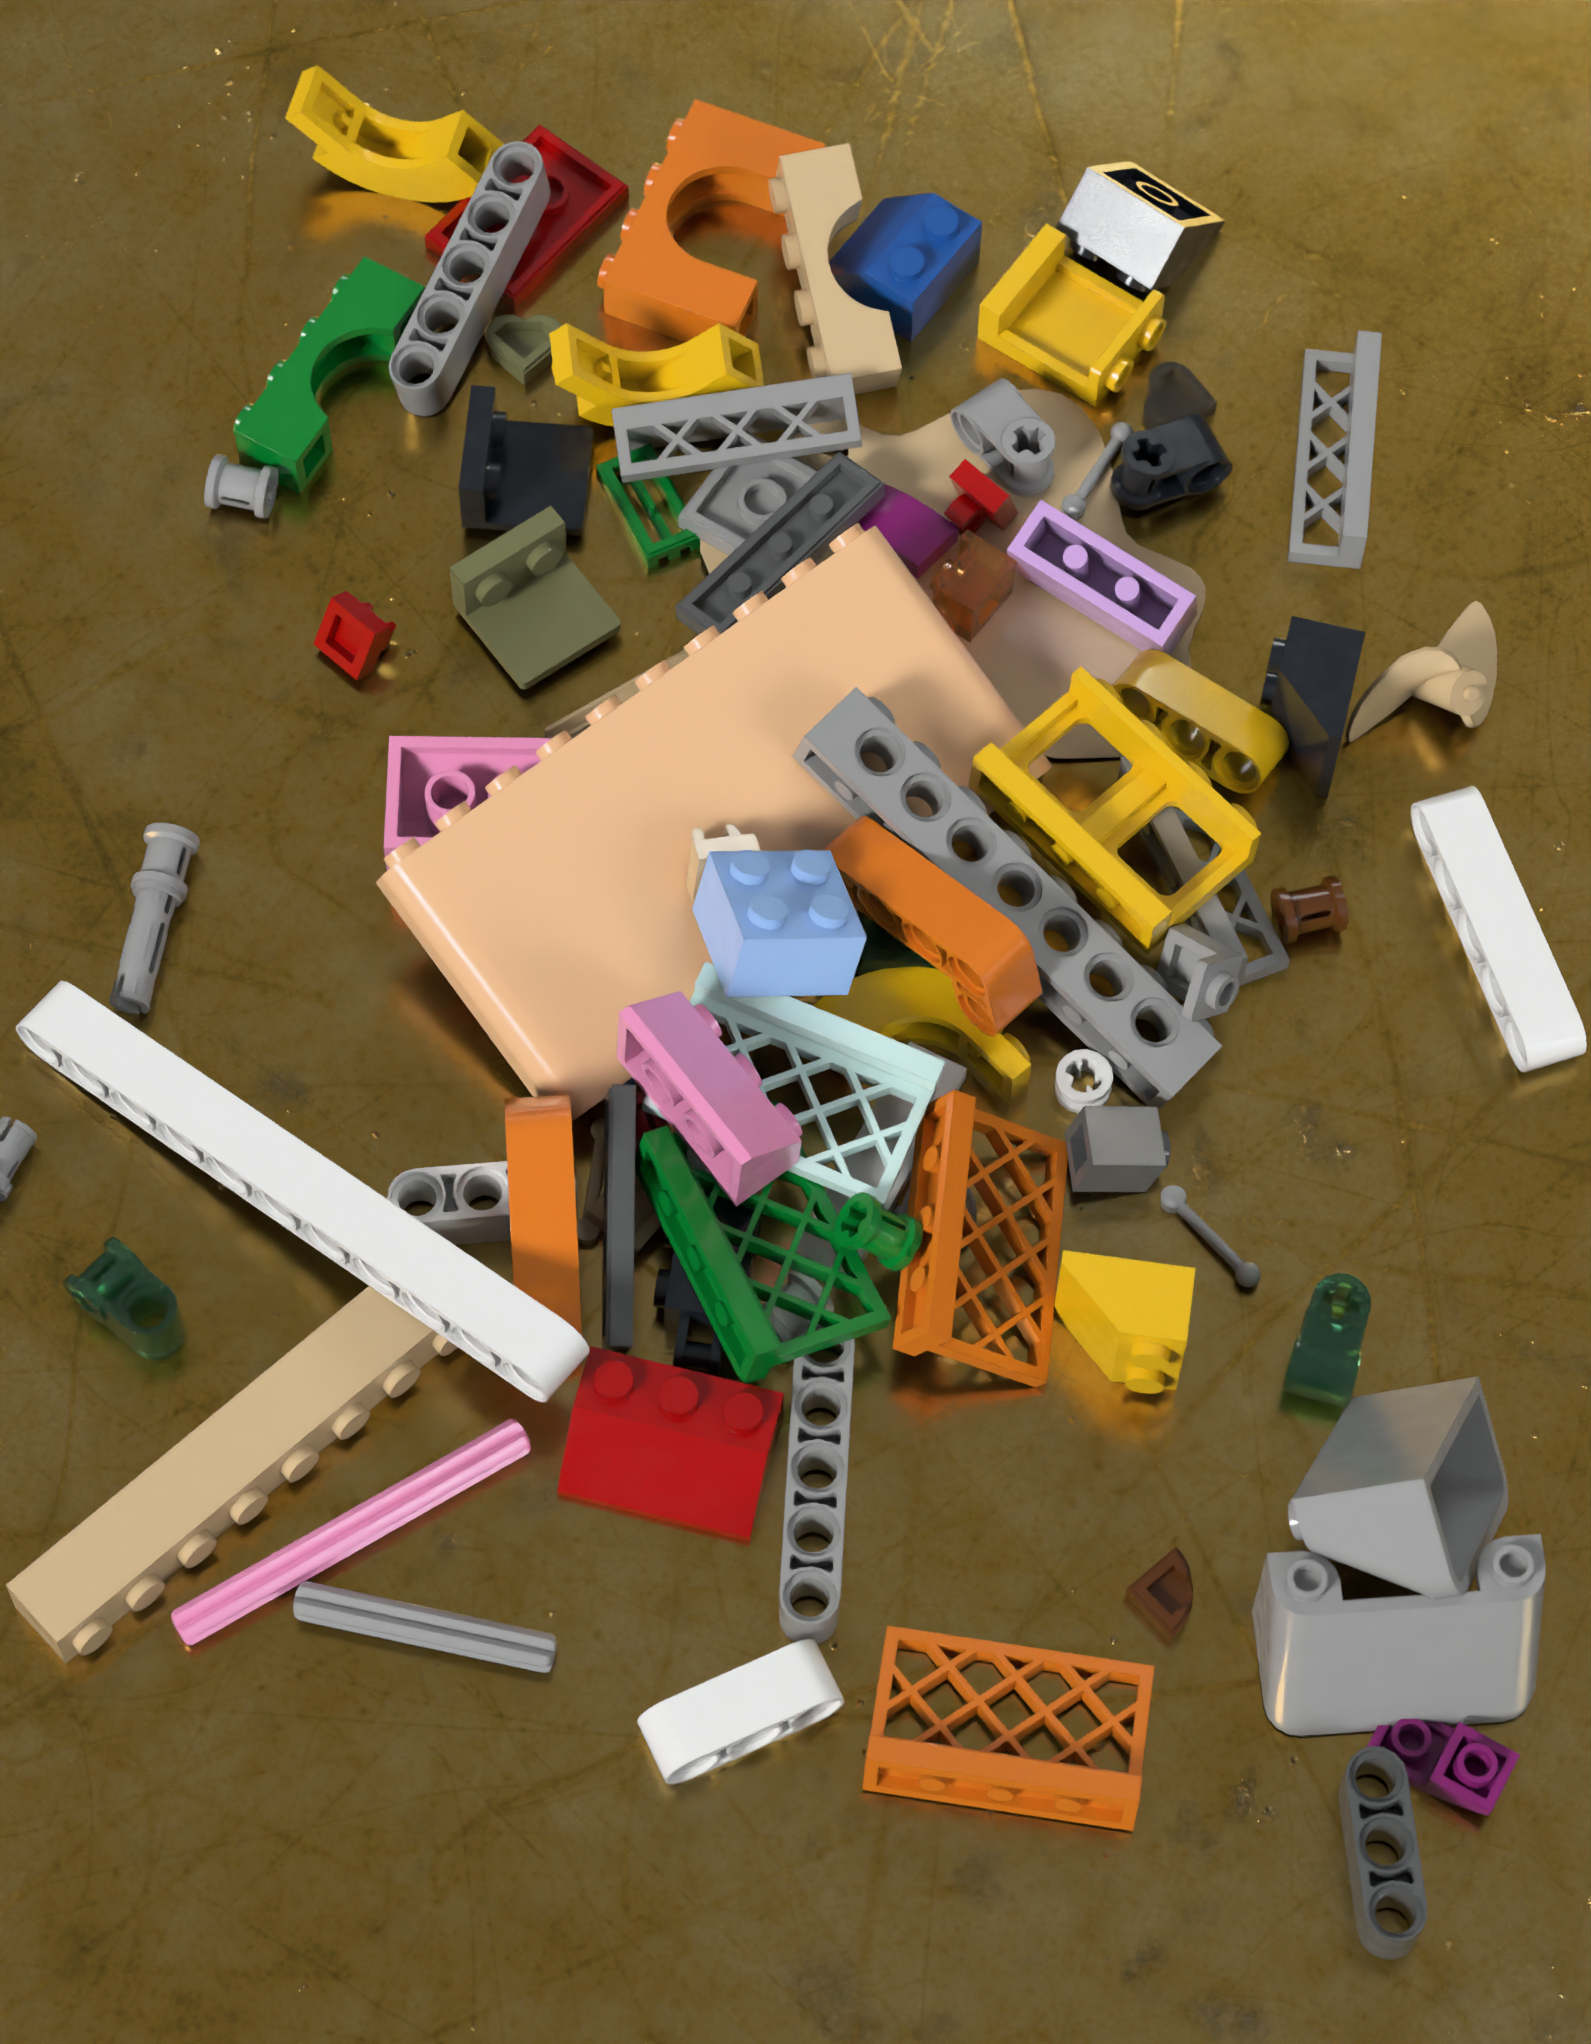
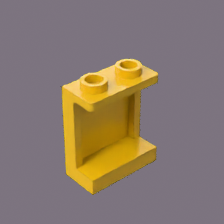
(1068, 320)

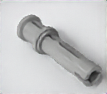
(157, 892)

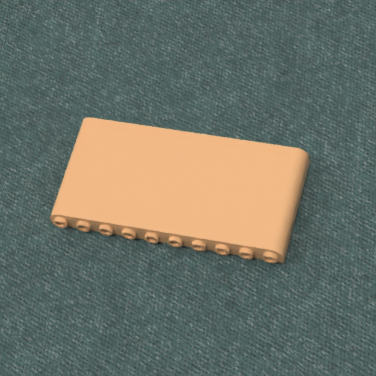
(574, 875)

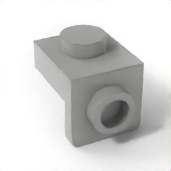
(1199, 972)

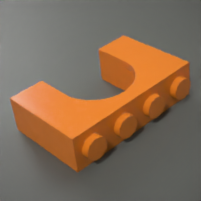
(707, 160)

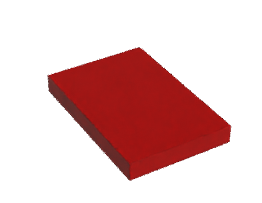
(578, 205)

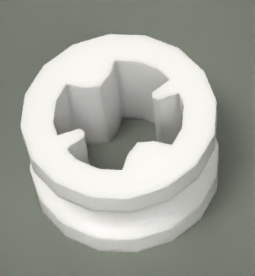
(1080, 1061)

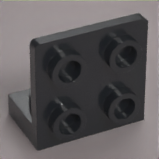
(521, 468)

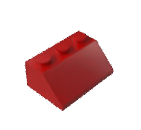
(670, 1443)

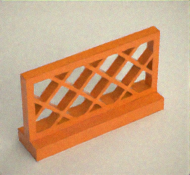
(938, 1199)
(987, 1775)

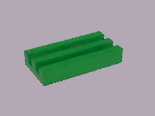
(668, 544)

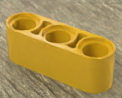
(1203, 720)

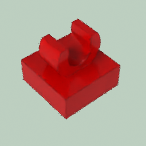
(978, 500)
(353, 634)

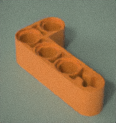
(941, 922)
(543, 1203)

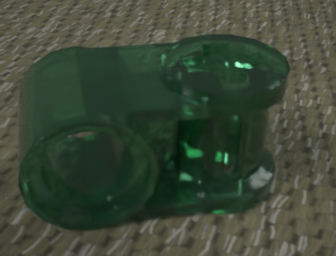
(121, 1293)
(1328, 1348)

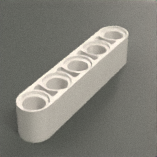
(1498, 929)

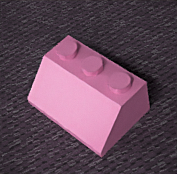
(438, 773)
(707, 1093)

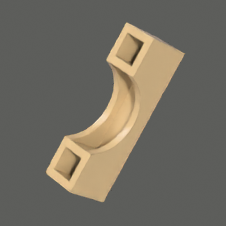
(819, 199)

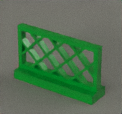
(717, 1272)

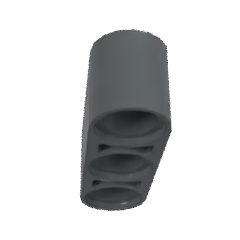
(1390, 1821)

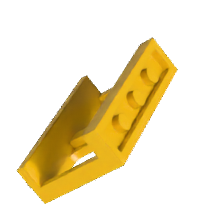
(1087, 841)

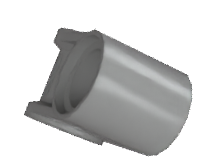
(1007, 437)

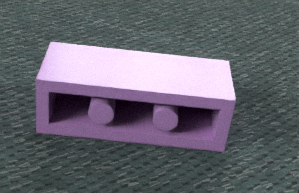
(1102, 580)

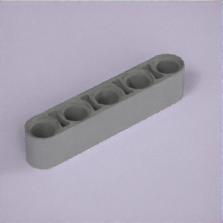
(470, 303)
(811, 1508)

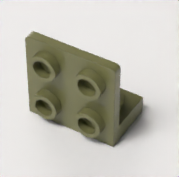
(531, 600)

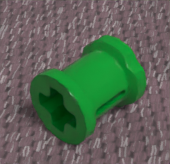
(878, 1231)

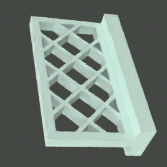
(835, 1046)

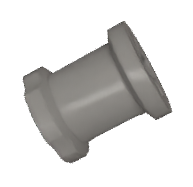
(241, 486)

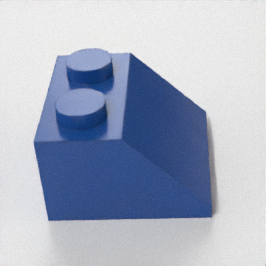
(909, 258)

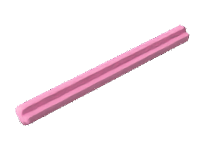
(350, 1532)

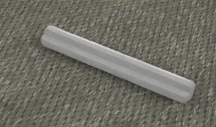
(425, 1626)

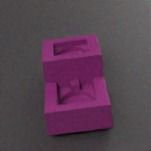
(911, 529)

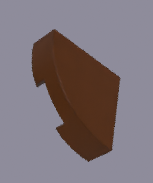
(1165, 1594)

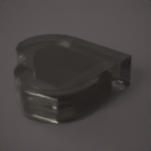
(1174, 394)

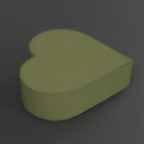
(521, 344)

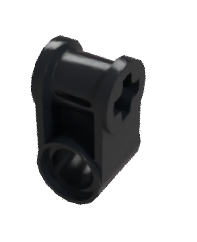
(1169, 463)

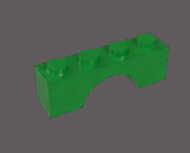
(356, 327)

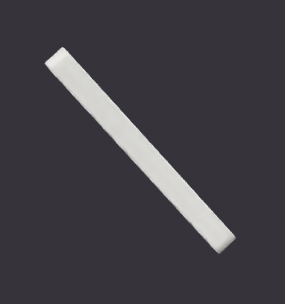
(305, 1192)

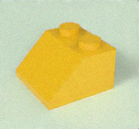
(1127, 1316)

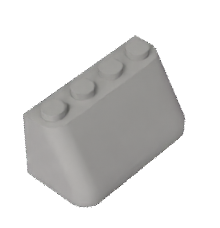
(1407, 1487)

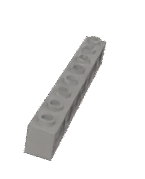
(1102, 1023)

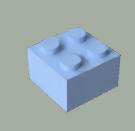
(778, 923)

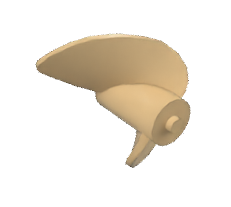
(1453, 676)

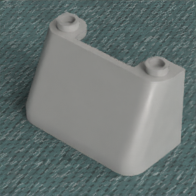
(1390, 1659)

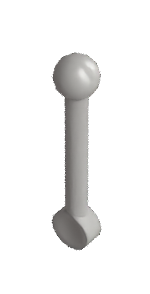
(1074, 504)
(1174, 1201)

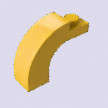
(388, 154)
(618, 378)
(923, 1009)

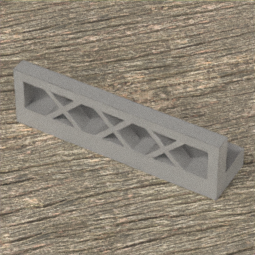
(730, 415)
(1357, 450)
(1179, 863)

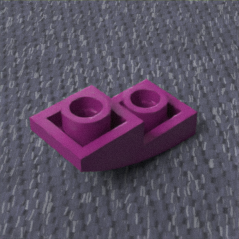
(1450, 1761)

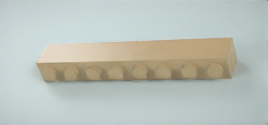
(222, 1472)

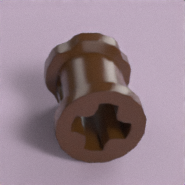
(1309, 909)

